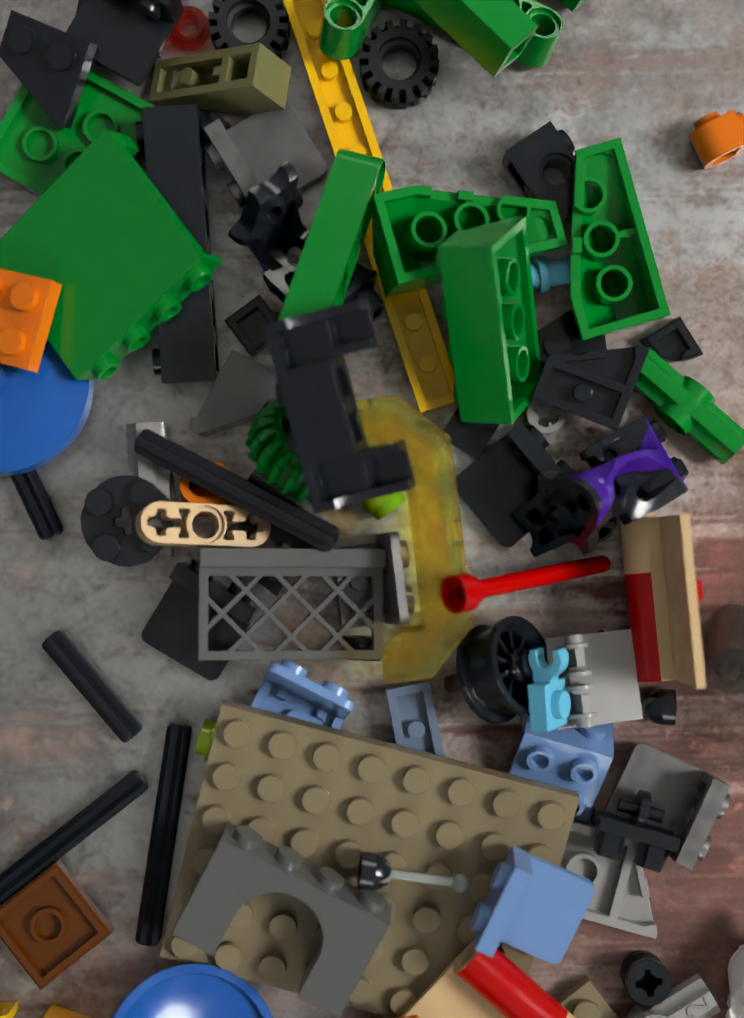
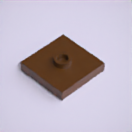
(51, 924)

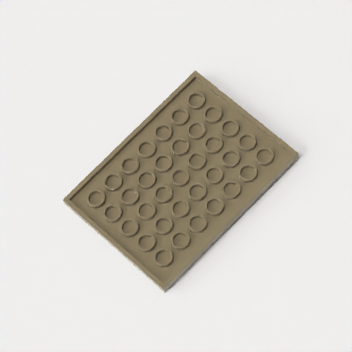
(352, 794)

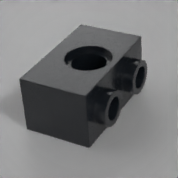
(536, 153)

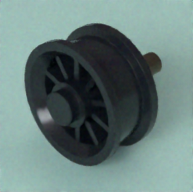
(496, 668)

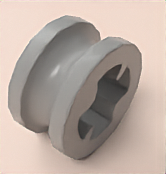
(532, 418)

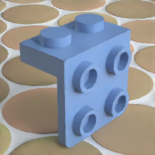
(293, 695)
(566, 759)
(531, 907)

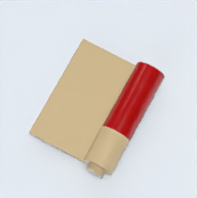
(663, 599)
(485, 989)

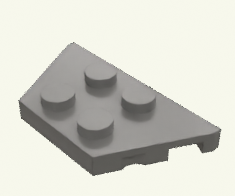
(619, 885)

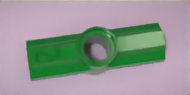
(689, 408)

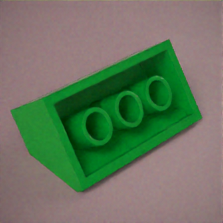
(490, 320)

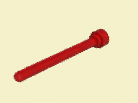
(465, 592)

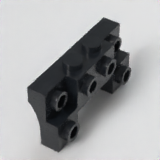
(324, 409)

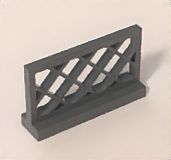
(291, 562)

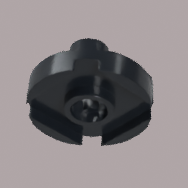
(100, 515)

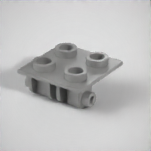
(599, 677)

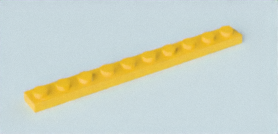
(351, 129)

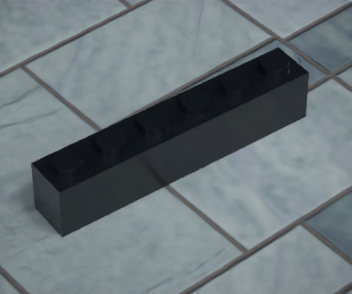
(178, 170)

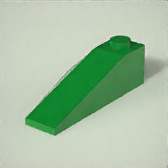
(416, 220)
(611, 259)

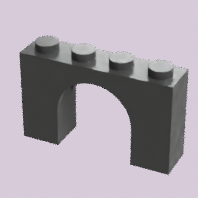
(248, 867)

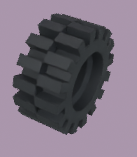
(227, 12)
(405, 39)

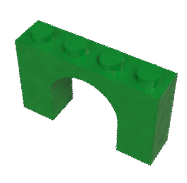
(487, 29)

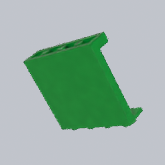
(113, 251)

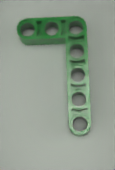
(348, 22)
(335, 234)

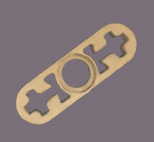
(171, 512)

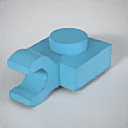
(547, 695)

